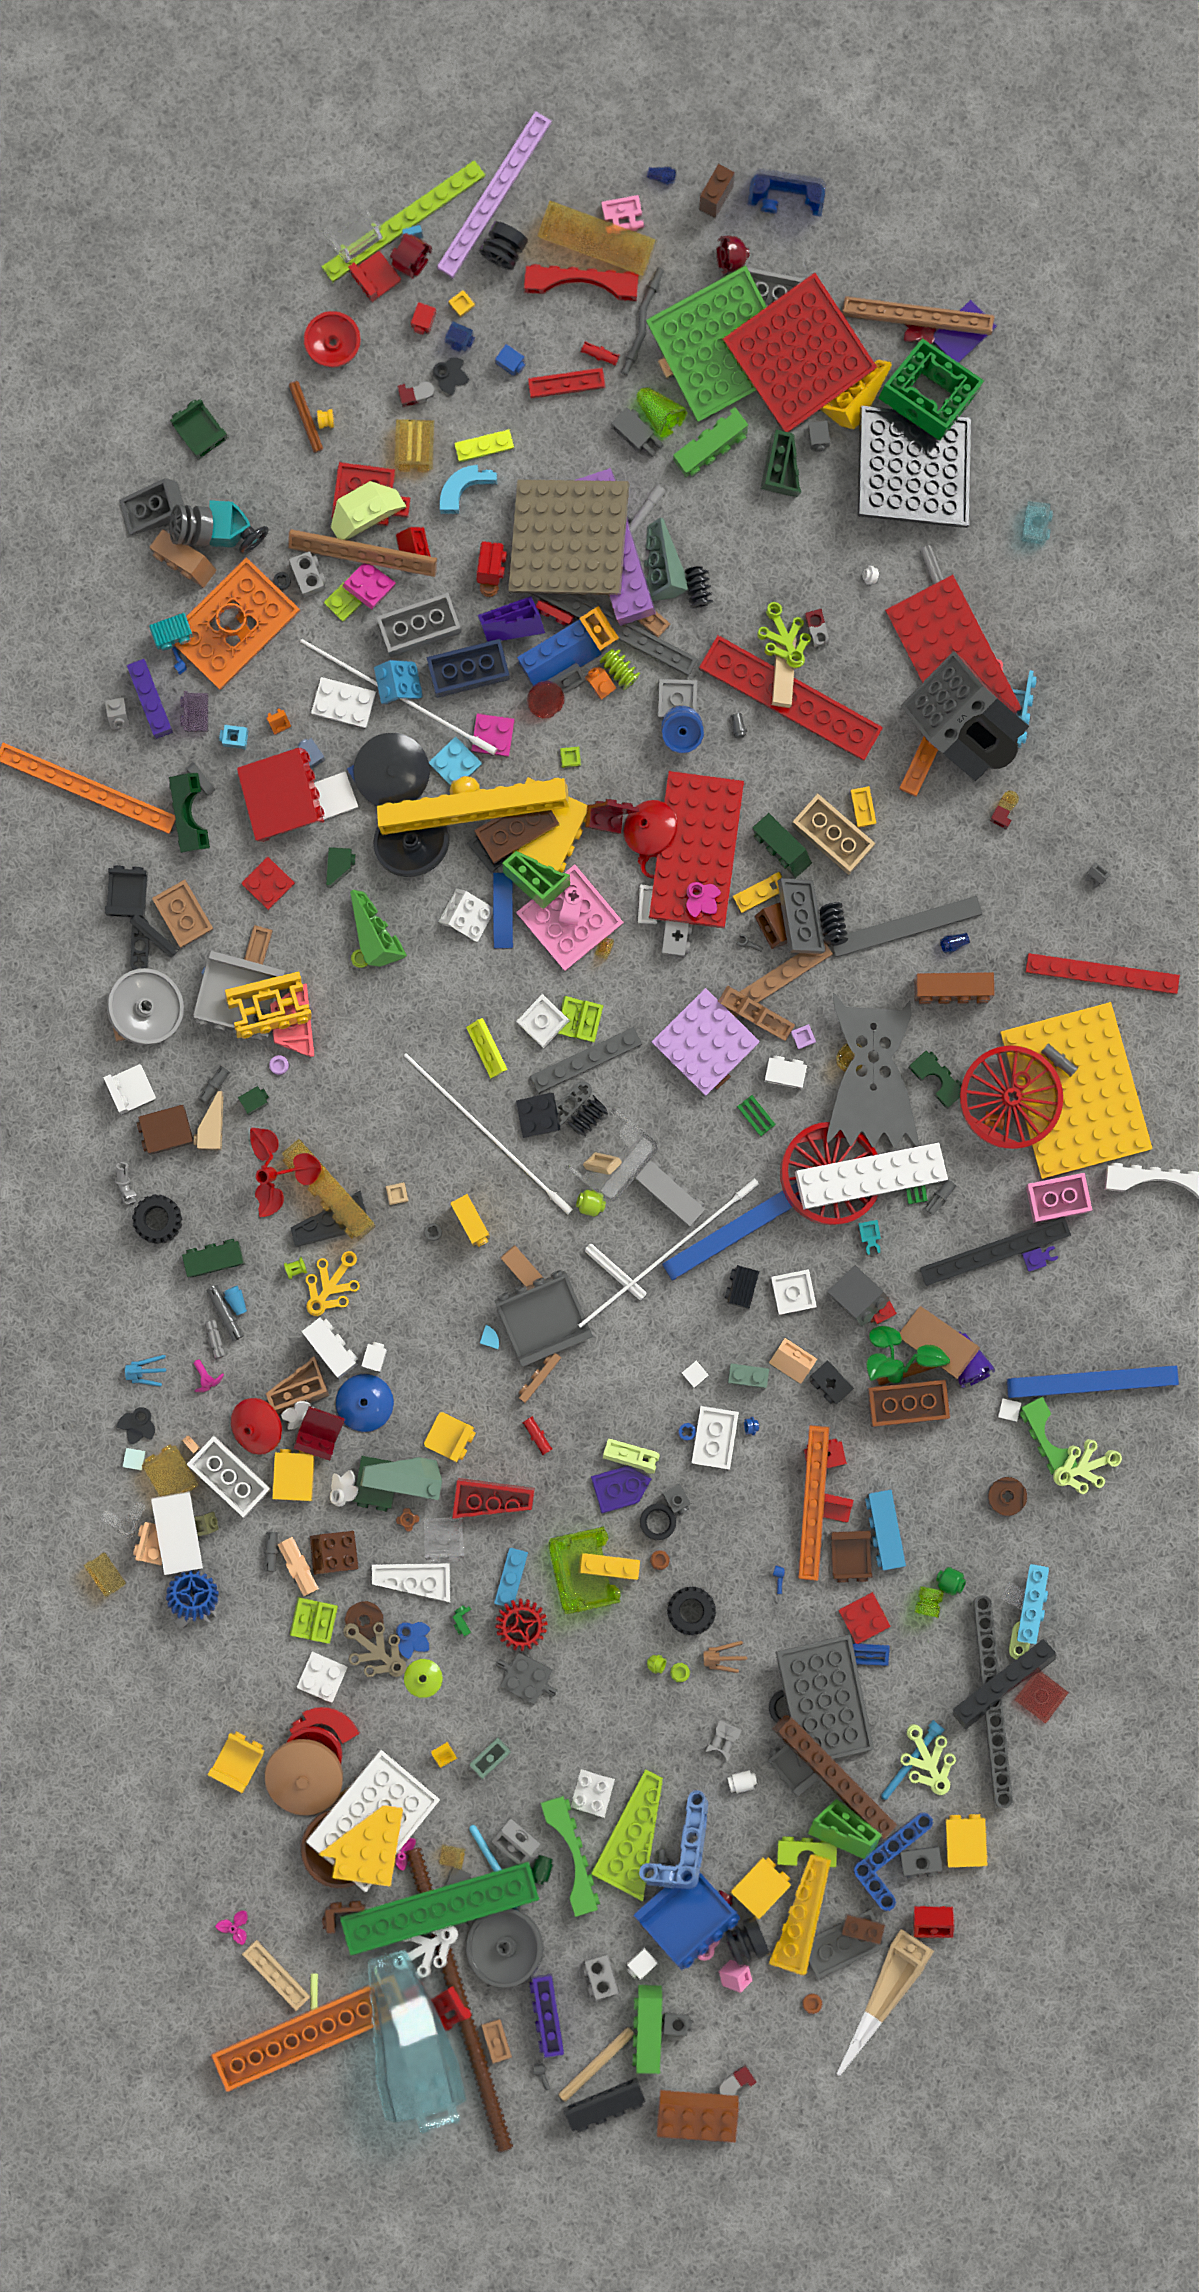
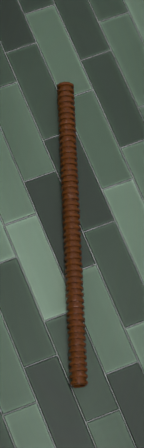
(468, 2030)

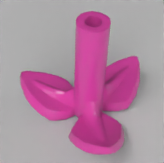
(206, 1380)
(401, 1859)
(226, 1926)

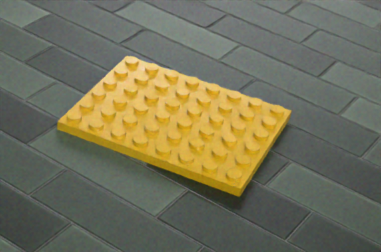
(1100, 1102)

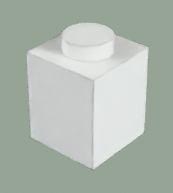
(374, 1357)
(641, 1964)

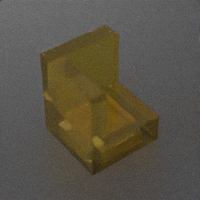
(452, 1856)

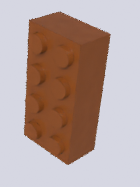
(954, 987)
(908, 1403)
(698, 2116)

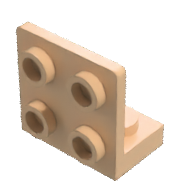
(148, 1548)

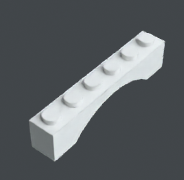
(1122, 1178)

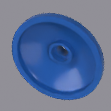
(375, 1412)

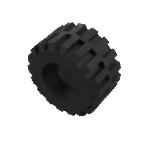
(145, 1207)
(703, 1598)

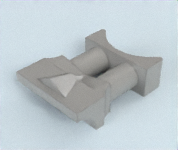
(725, 1731)

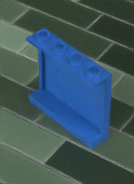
(687, 1920)

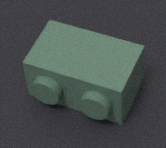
(748, 1376)
(490, 1757)

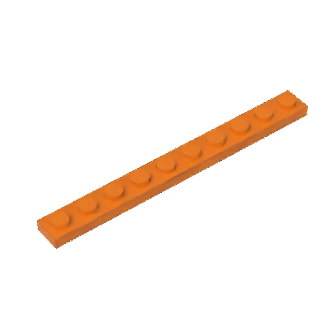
(87, 788)

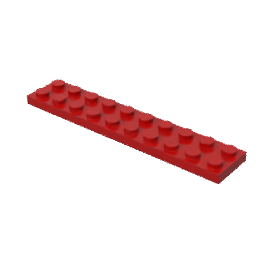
(808, 708)

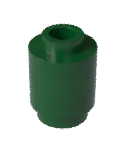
(542, 1869)

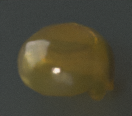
(845, 1057)

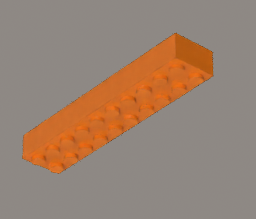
(295, 2038)

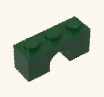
(927, 1065)

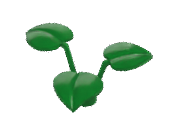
(880, 1366)

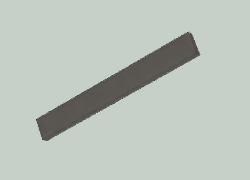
(909, 925)

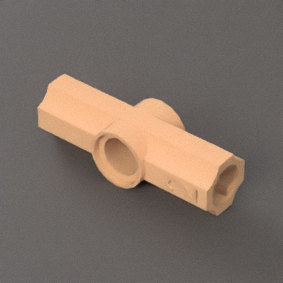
(297, 1566)

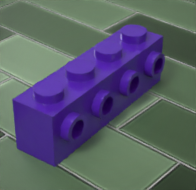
(547, 2014)

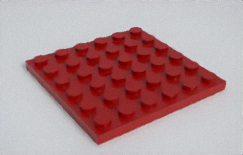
(799, 352)

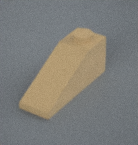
(210, 1129)

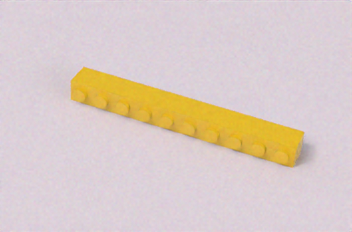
(473, 806)

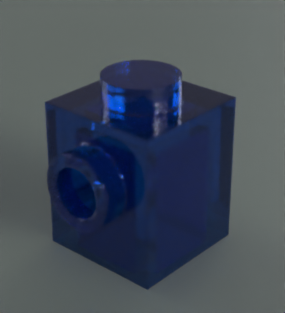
(459, 337)

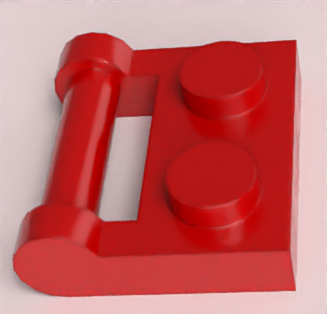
(446, 2002)

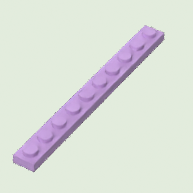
(494, 194)

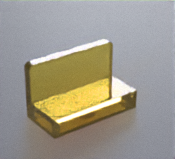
(105, 1574)

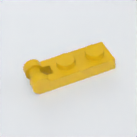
(757, 893)

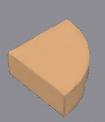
(191, 1444)

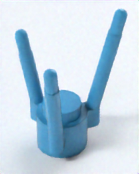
(134, 1371)

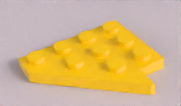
(368, 1848)

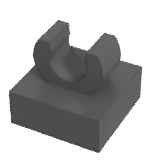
(1098, 874)

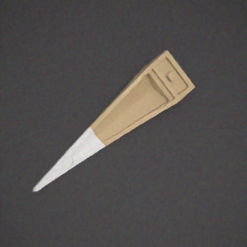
(900, 1970)

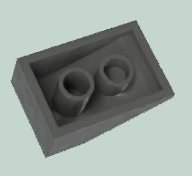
(151, 506)

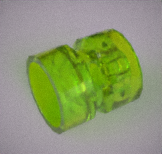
(929, 1601)

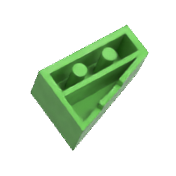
(535, 879)
(845, 1830)

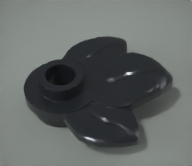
(453, 377)
(135, 1428)

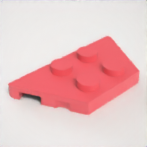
(296, 1036)

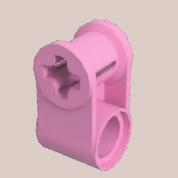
(570, 909)

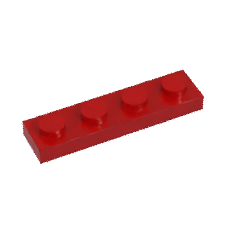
(566, 383)

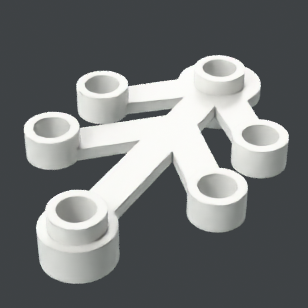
(428, 1947)

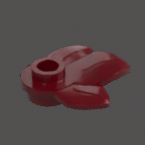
(916, 333)

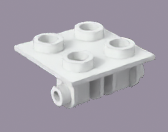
(592, 1793)

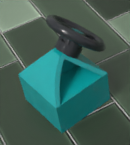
(232, 525)

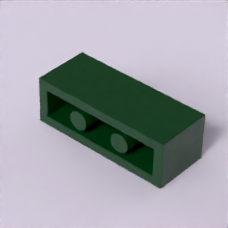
(213, 1258)

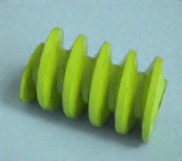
(619, 668)

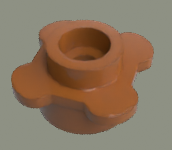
(407, 1514)

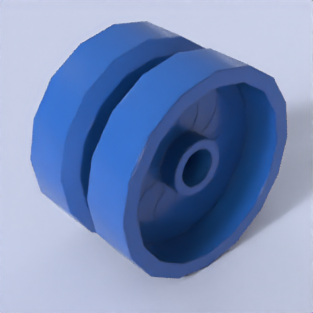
(672, 734)

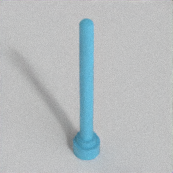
(485, 1849)

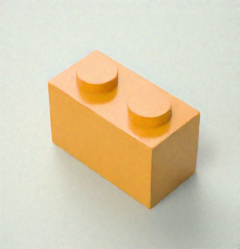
(599, 628)

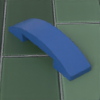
(502, 911)

